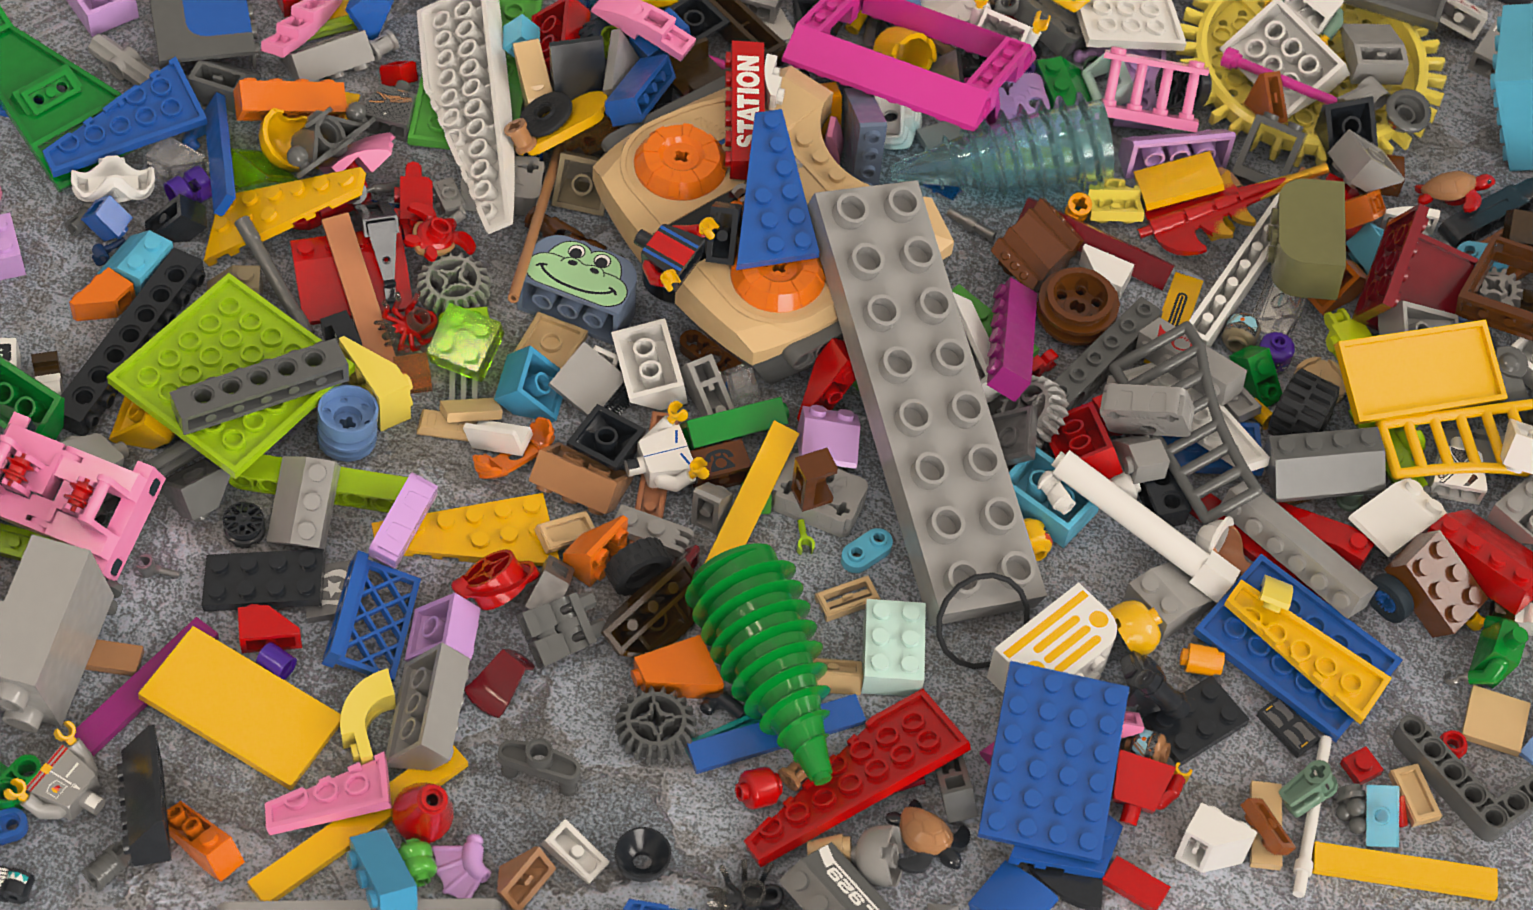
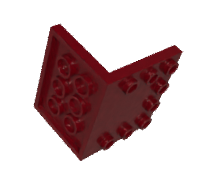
(1412, 270)

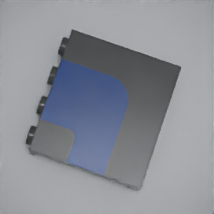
(204, 30)

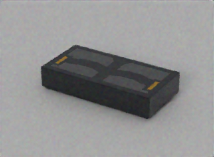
(1288, 727)

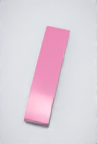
(303, 23)

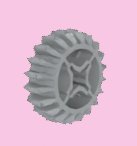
(450, 277)
(1051, 406)

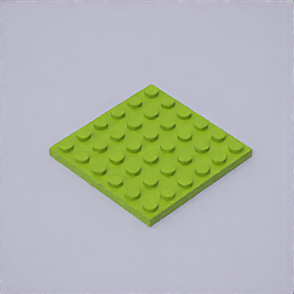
(211, 338)

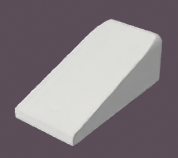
(575, 852)

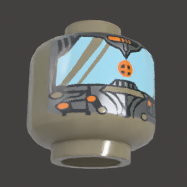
(1240, 331)

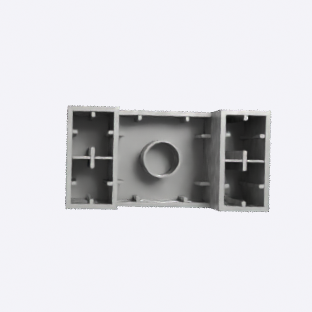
(49, 631)

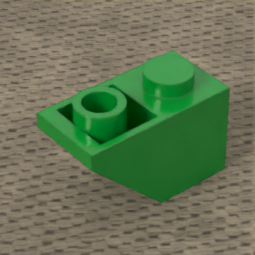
(1261, 374)

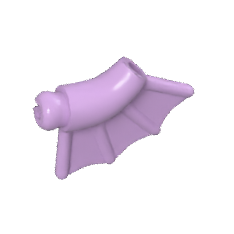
(461, 867)

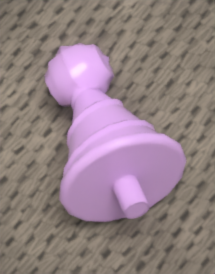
(1079, 55)

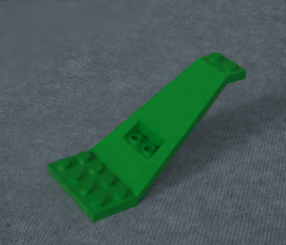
(35, 71)

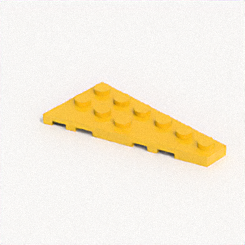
(279, 206)

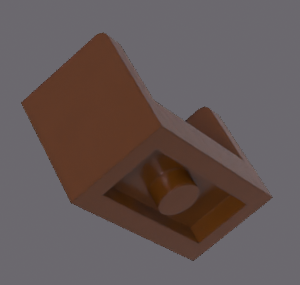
(809, 479)

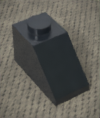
(178, 220)
(724, 245)

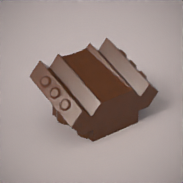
(1037, 245)

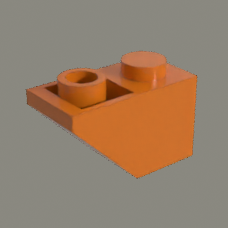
(103, 298)

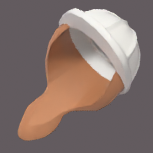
(1224, 540)

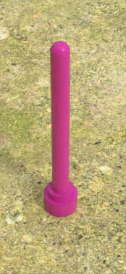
(1232, 59)

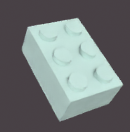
(893, 647)

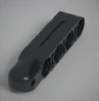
(1489, 216)

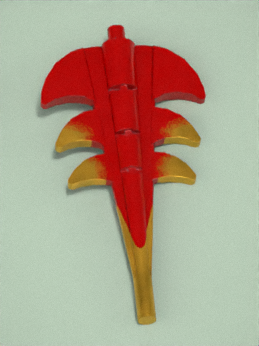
(1177, 223)

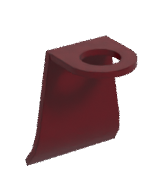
(498, 682)

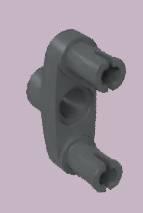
(556, 767)

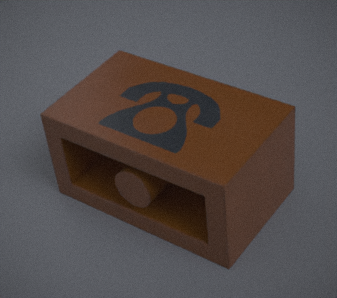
(726, 464)

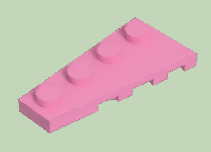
(348, 795)

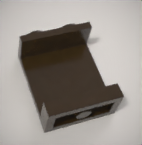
(695, 69)

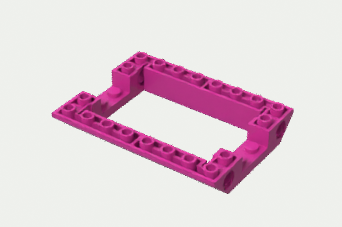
(901, 82)

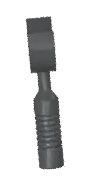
(379, 188)

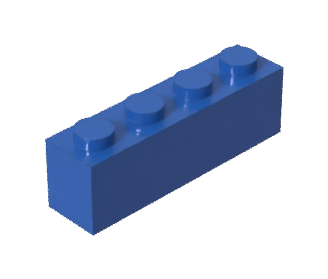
(640, 90)

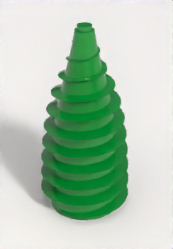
(765, 648)

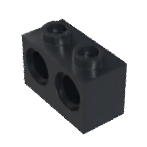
(1160, 497)

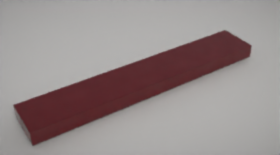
(1146, 266)

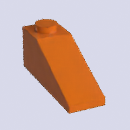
(1364, 209)

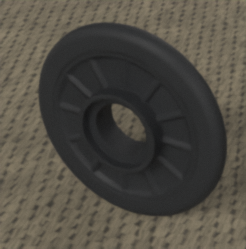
(559, 109)

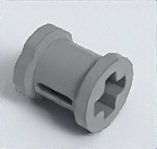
(383, 44)

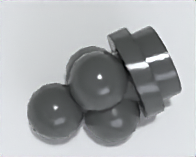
(1352, 807)

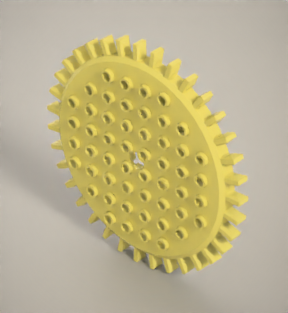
(1226, 17)

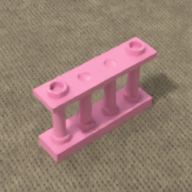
(1159, 115)

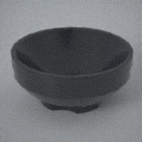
(642, 842)

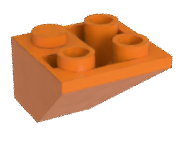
(595, 548)

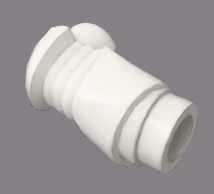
(1056, 493)

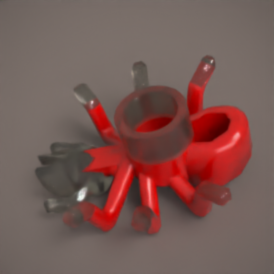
(415, 324)

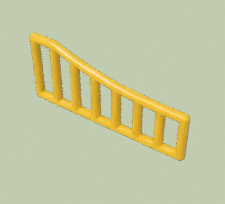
(1460, 416)

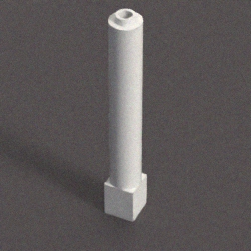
(1208, 571)

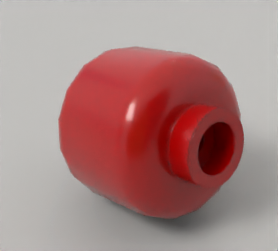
(759, 788)

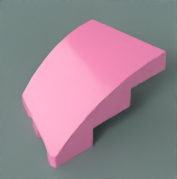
(368, 152)

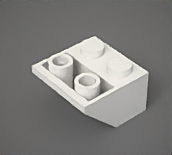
(1214, 840)

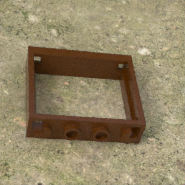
(1496, 313)

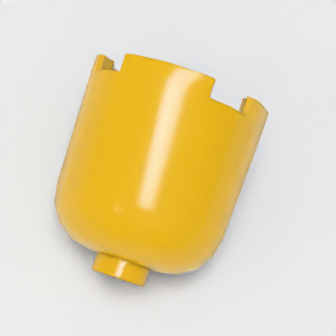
(906, 46)

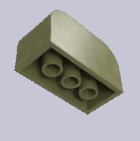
(1308, 239)

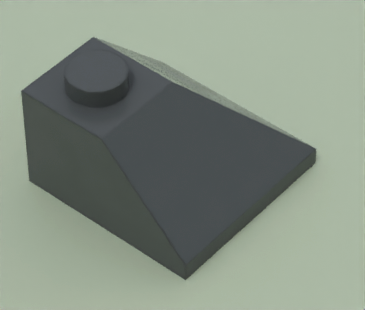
(196, 489)

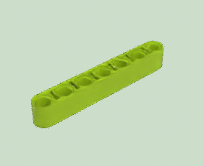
(354, 487)

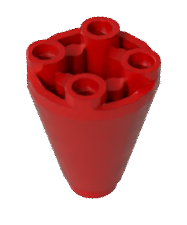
(417, 818)

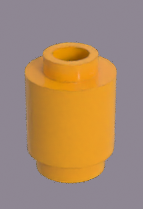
(1202, 660)

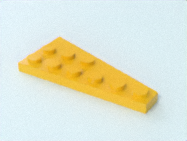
(483, 529)

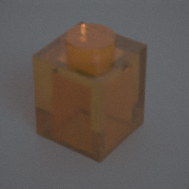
(417, 369)

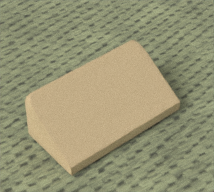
(842, 676)

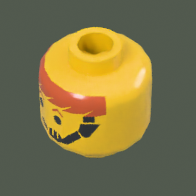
(1039, 538)

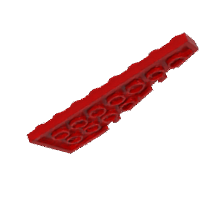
(880, 760)

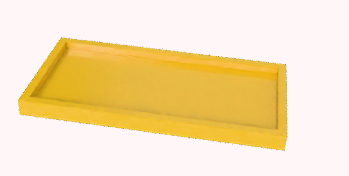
(1420, 371)
(241, 707)

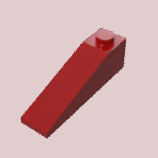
(1342, 538)

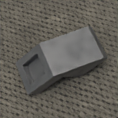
(551, 584)

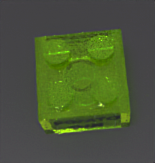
(465, 342)

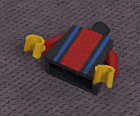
(673, 252)

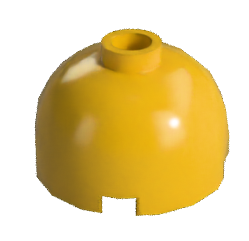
(1137, 625)

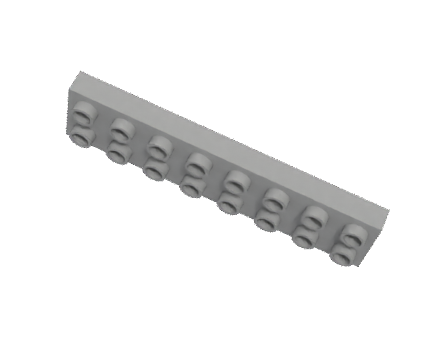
(924, 400)

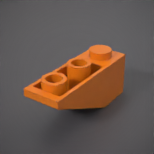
(203, 841)

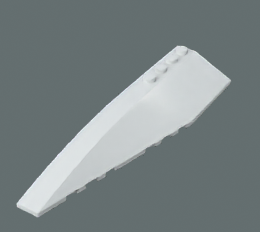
(471, 96)

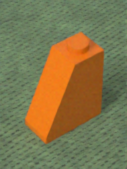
(678, 667)

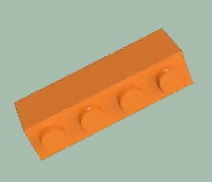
(297, 98)

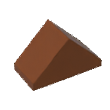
(1268, 96)

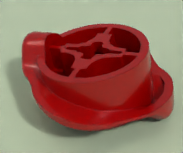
(495, 579)

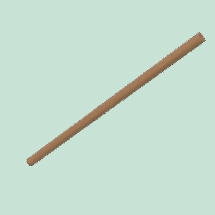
(535, 225)

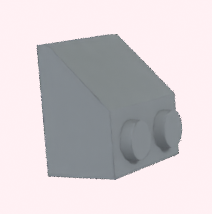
(1363, 163)

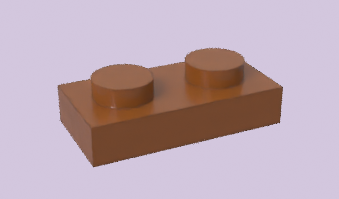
(1273, 835)

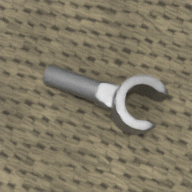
(152, 569)

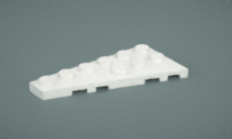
(1250, 450)

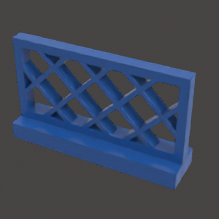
(350, 604)

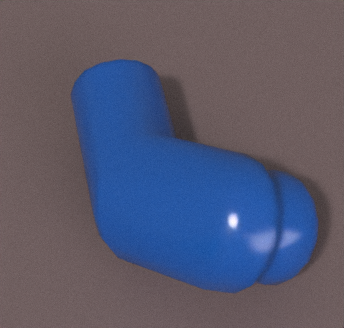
(191, 136)

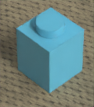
(519, 30)

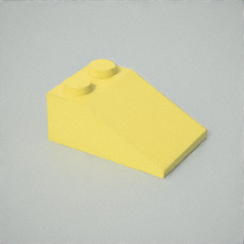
(382, 380)

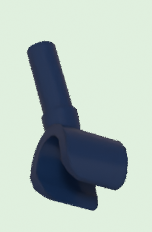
(100, 252)

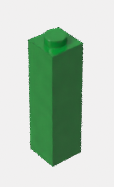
(734, 423)

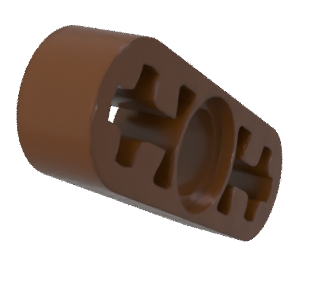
(706, 347)

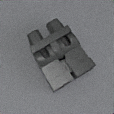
(541, 622)

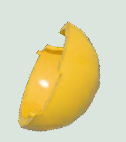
(276, 136)

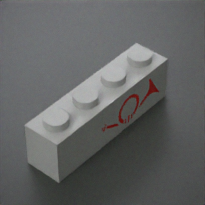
(1226, 375)

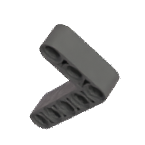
(1464, 784)

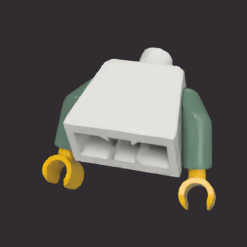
(1320, 16)

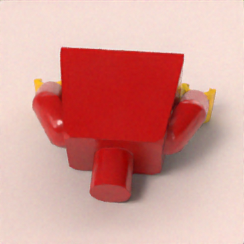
(1145, 785)

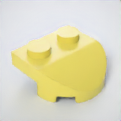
(1115, 202)

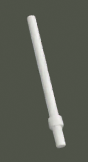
(1303, 865)

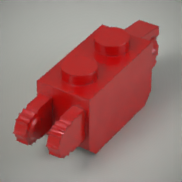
(412, 189)

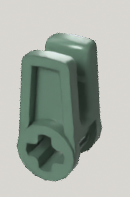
(1308, 790)

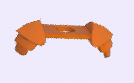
(501, 464)

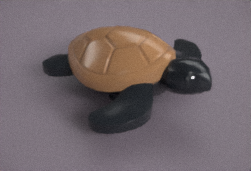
(928, 838)

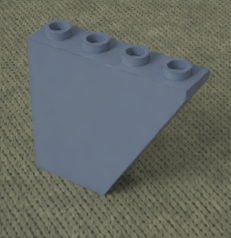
(863, 135)

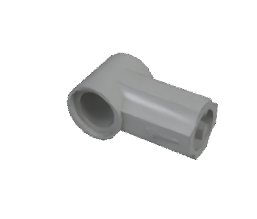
(1366, 88)

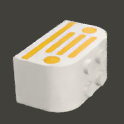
(1066, 637)

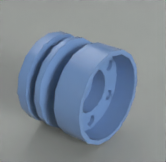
(347, 423)

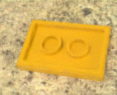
(1178, 180)

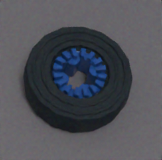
(1391, 598)

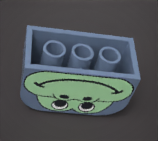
(580, 286)

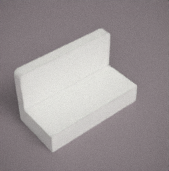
(498, 437)

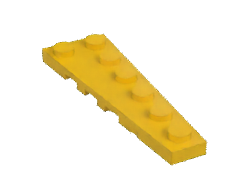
(1323, 661)

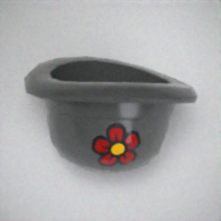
(1408, 111)

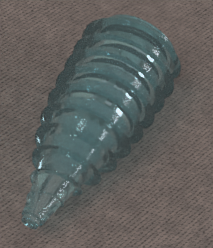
(1021, 152)

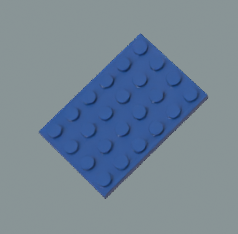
(1275, 673)
(1053, 762)

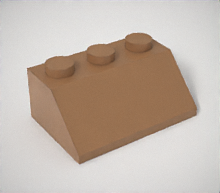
(579, 478)

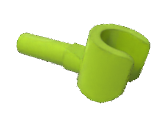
(804, 538)

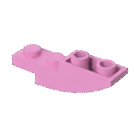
(649, 22)

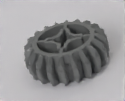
(675, 718)

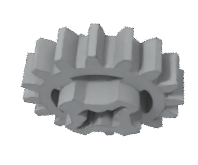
(1497, 286)

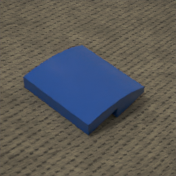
(1013, 890)

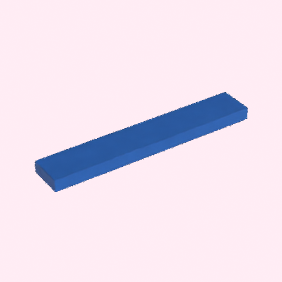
(219, 155)
(752, 742)

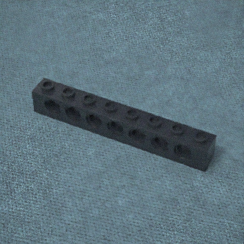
(146, 316)

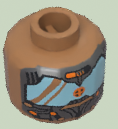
(1149, 745)

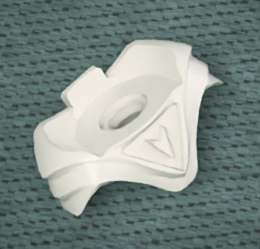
(902, 130)
(113, 178)

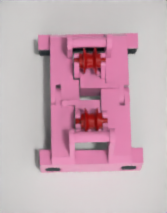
(40, 465)

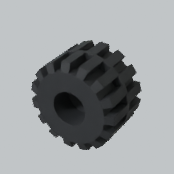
(1304, 405)

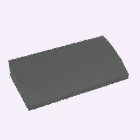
(1416, 12)

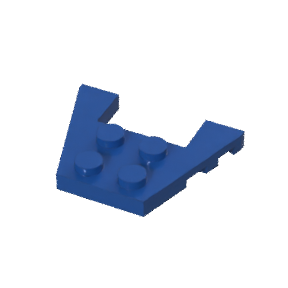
(1071, 865)

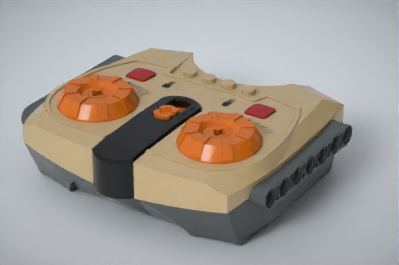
(672, 175)

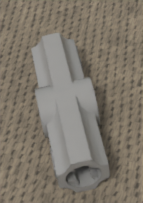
(121, 62)

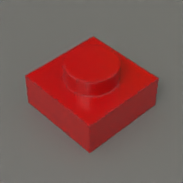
(1361, 766)

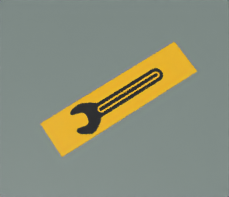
(1180, 300)

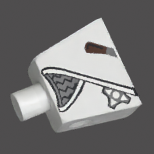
(1459, 487)

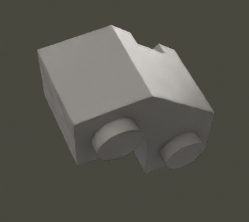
(1142, 457)

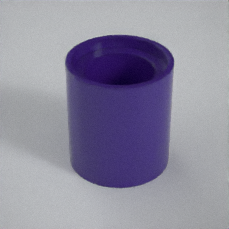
(276, 660)

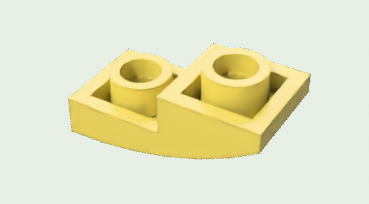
(1275, 594)

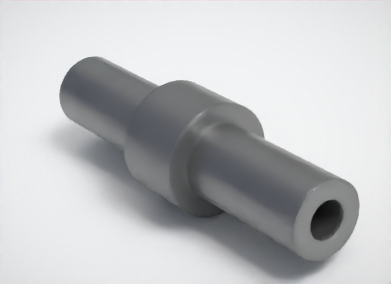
(971, 223)

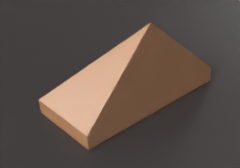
(523, 877)

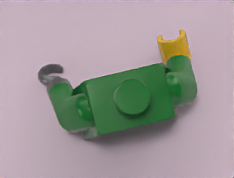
(1496, 652)

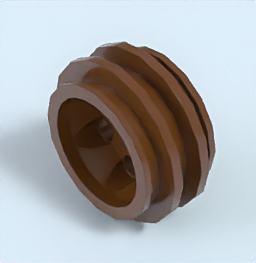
(1075, 318)

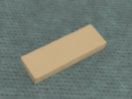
(1258, 854)

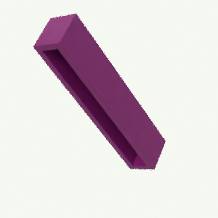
(1012, 339)

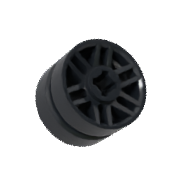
(1179, 86)

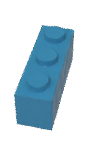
(382, 872)

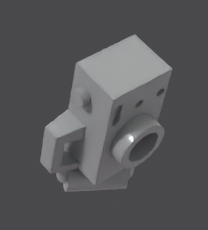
(449, 200)

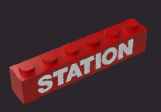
(744, 100)

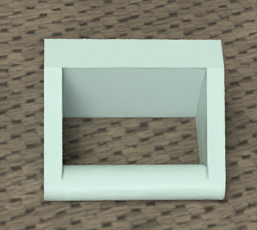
(1102, 66)

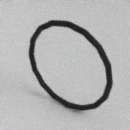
(951, 594)

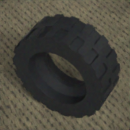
(637, 565)

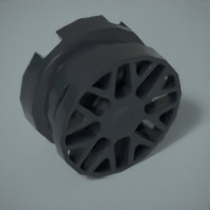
(247, 516)

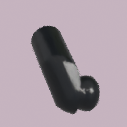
(720, 701)

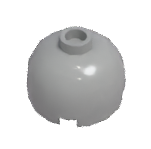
(878, 855)

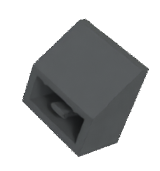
(217, 76)

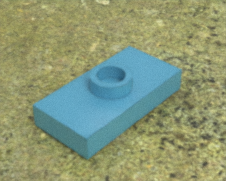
(1382, 816)

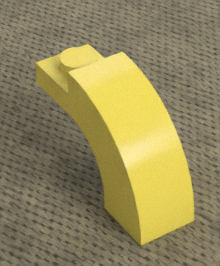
(362, 706)

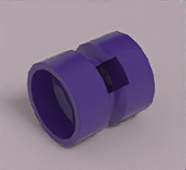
(194, 185)

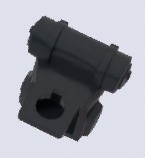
(1150, 689)

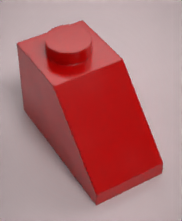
(264, 625)

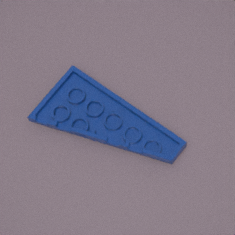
(135, 119)
(775, 210)

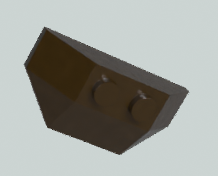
(653, 614)

